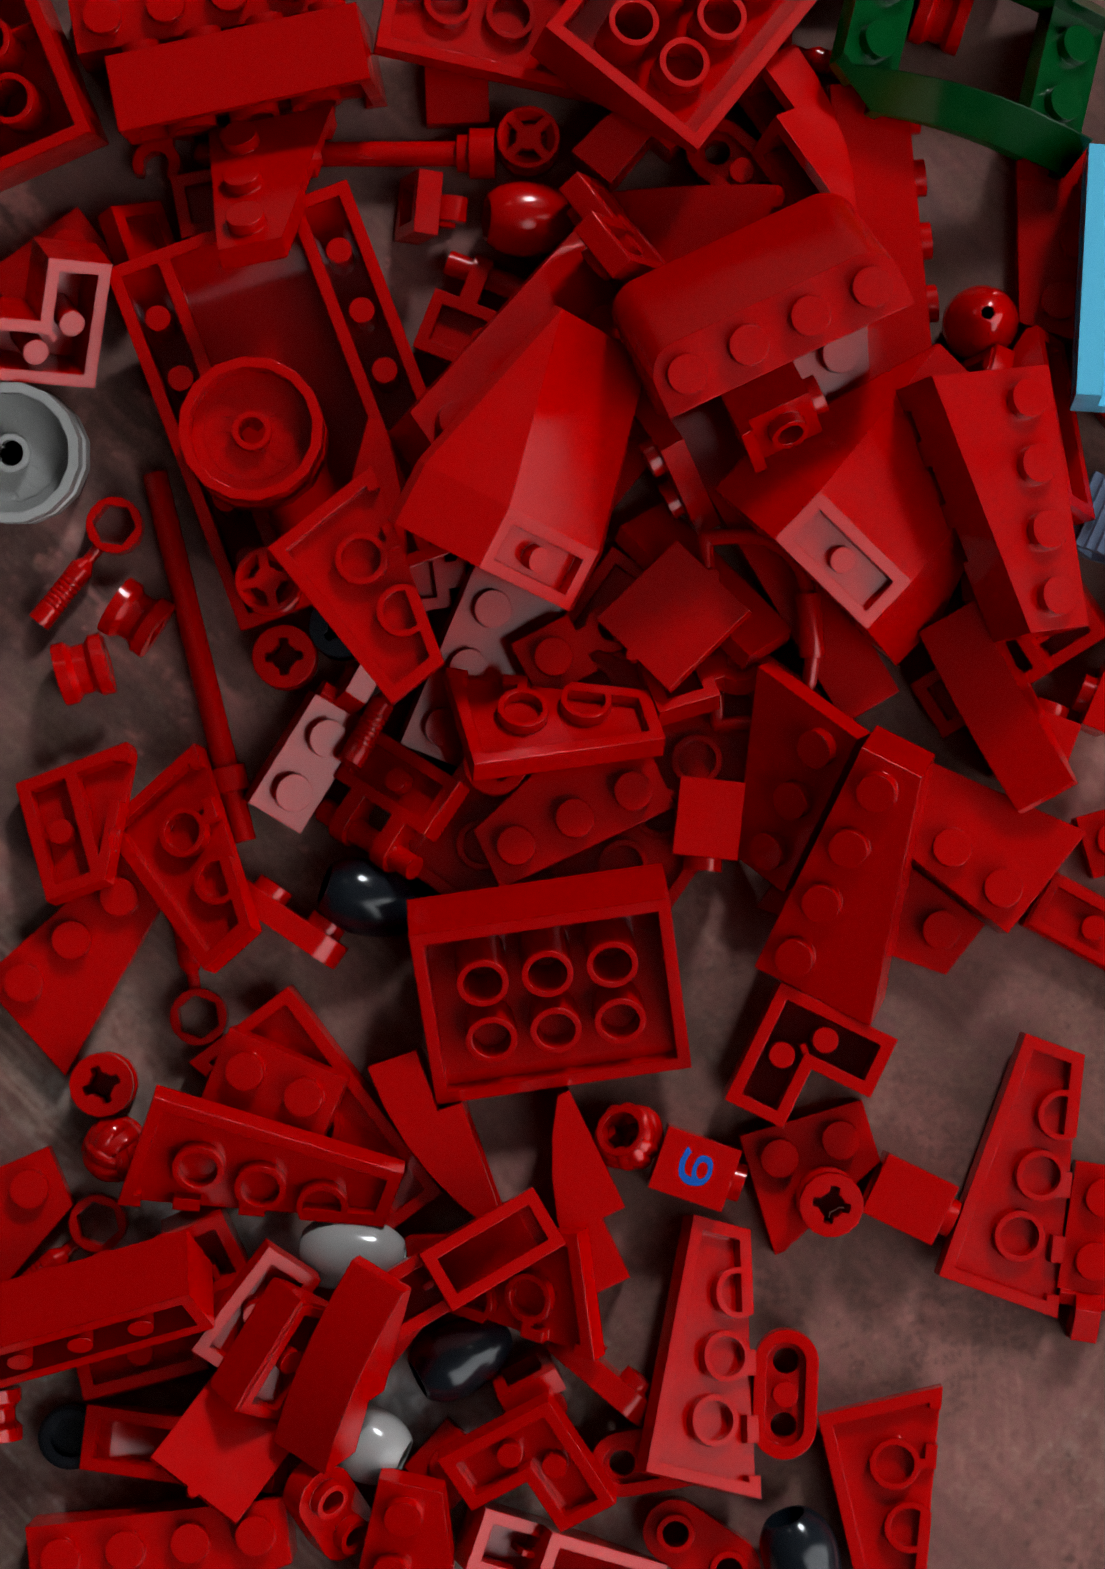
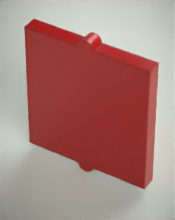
(674, 616)
(220, 1454)

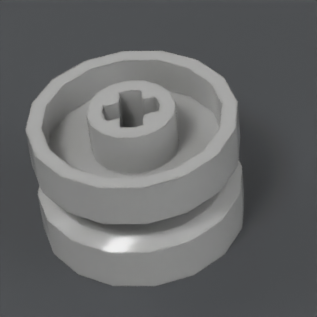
(53, 454)

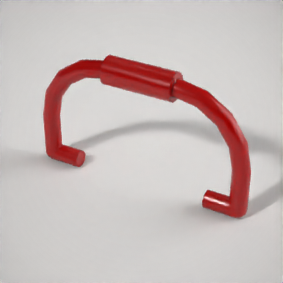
(808, 614)

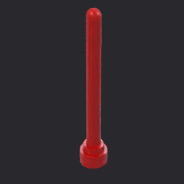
(470, 153)

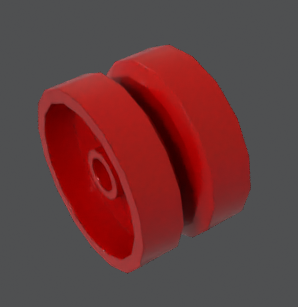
(253, 395)

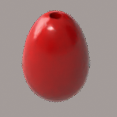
(525, 219)
(968, 331)

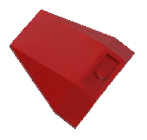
(532, 462)
(862, 509)

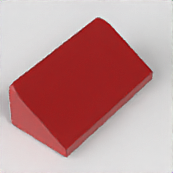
(269, 1350)

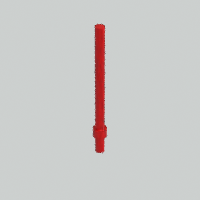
(229, 775)

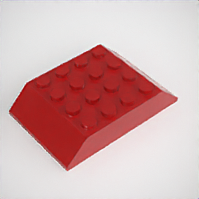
(313, 312)

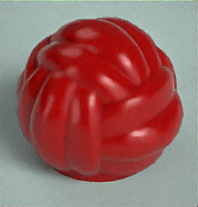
(628, 1136)
(110, 1147)

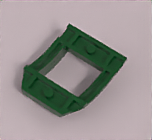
(1052, 98)

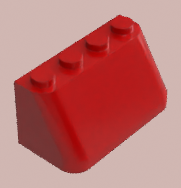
(755, 301)

